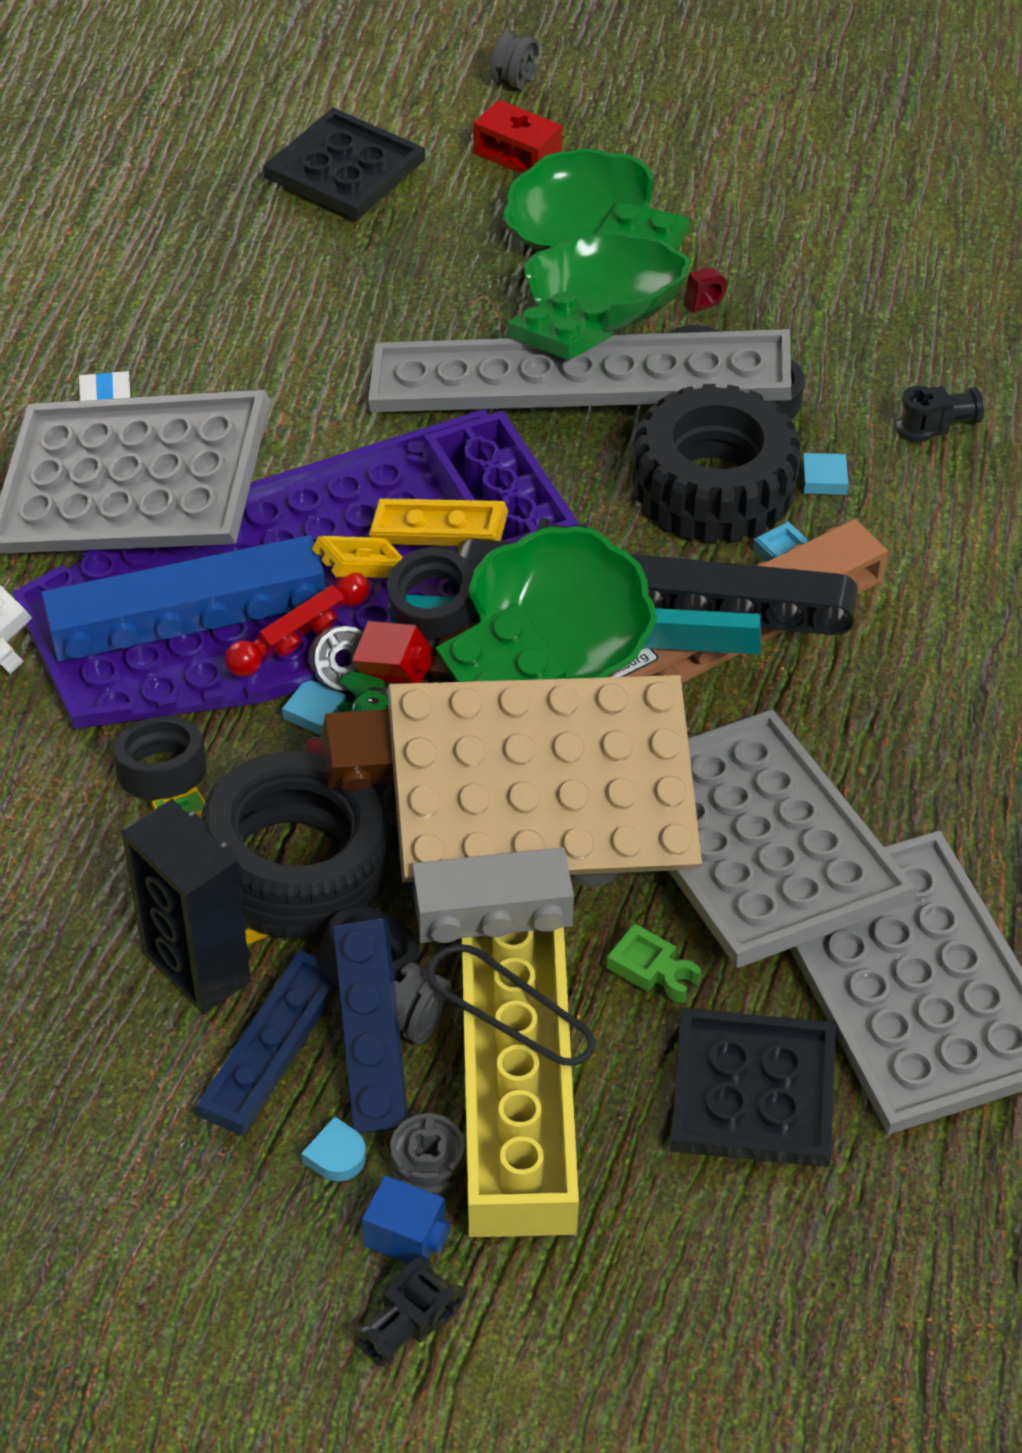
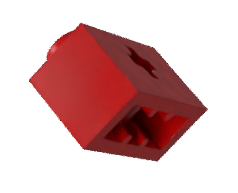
(515, 136)

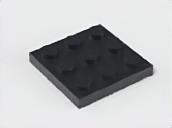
(344, 163)
(754, 1087)

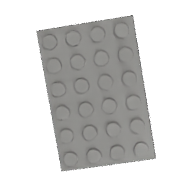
(132, 472)
(779, 845)
(923, 995)

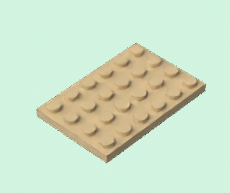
(545, 769)

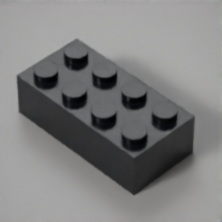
(188, 904)

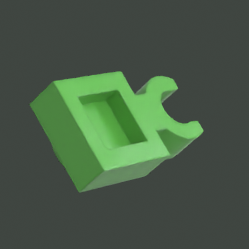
(651, 960)

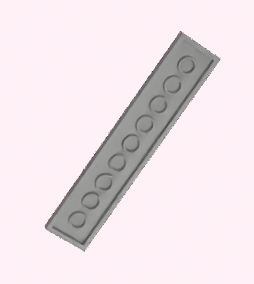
(613, 372)

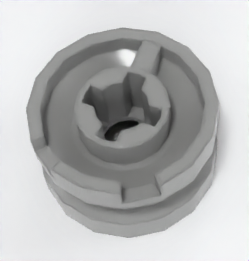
(323, 651)

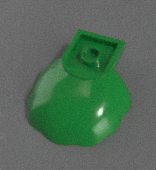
(587, 195)
(595, 287)
(553, 610)

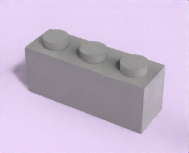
(493, 895)

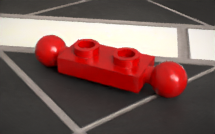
(284, 635)

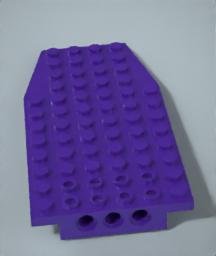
(338, 496)

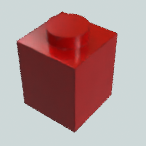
(394, 653)

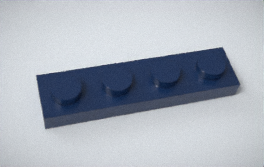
(371, 1026)
(268, 1046)

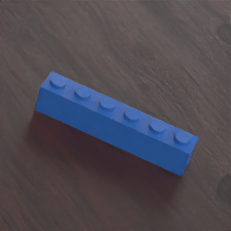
(182, 598)

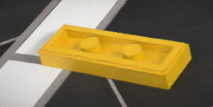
(438, 521)

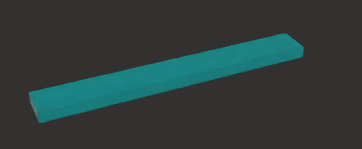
(673, 628)

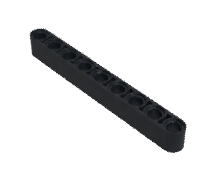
(782, 596)

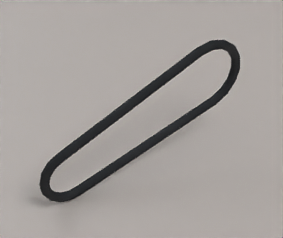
(501, 1026)

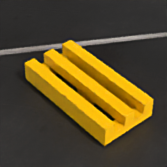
(357, 555)

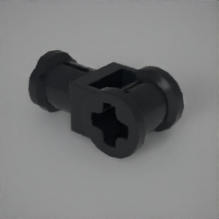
(936, 411)
(412, 1308)

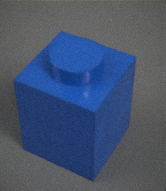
(405, 1221)

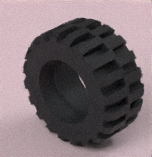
(710, 500)

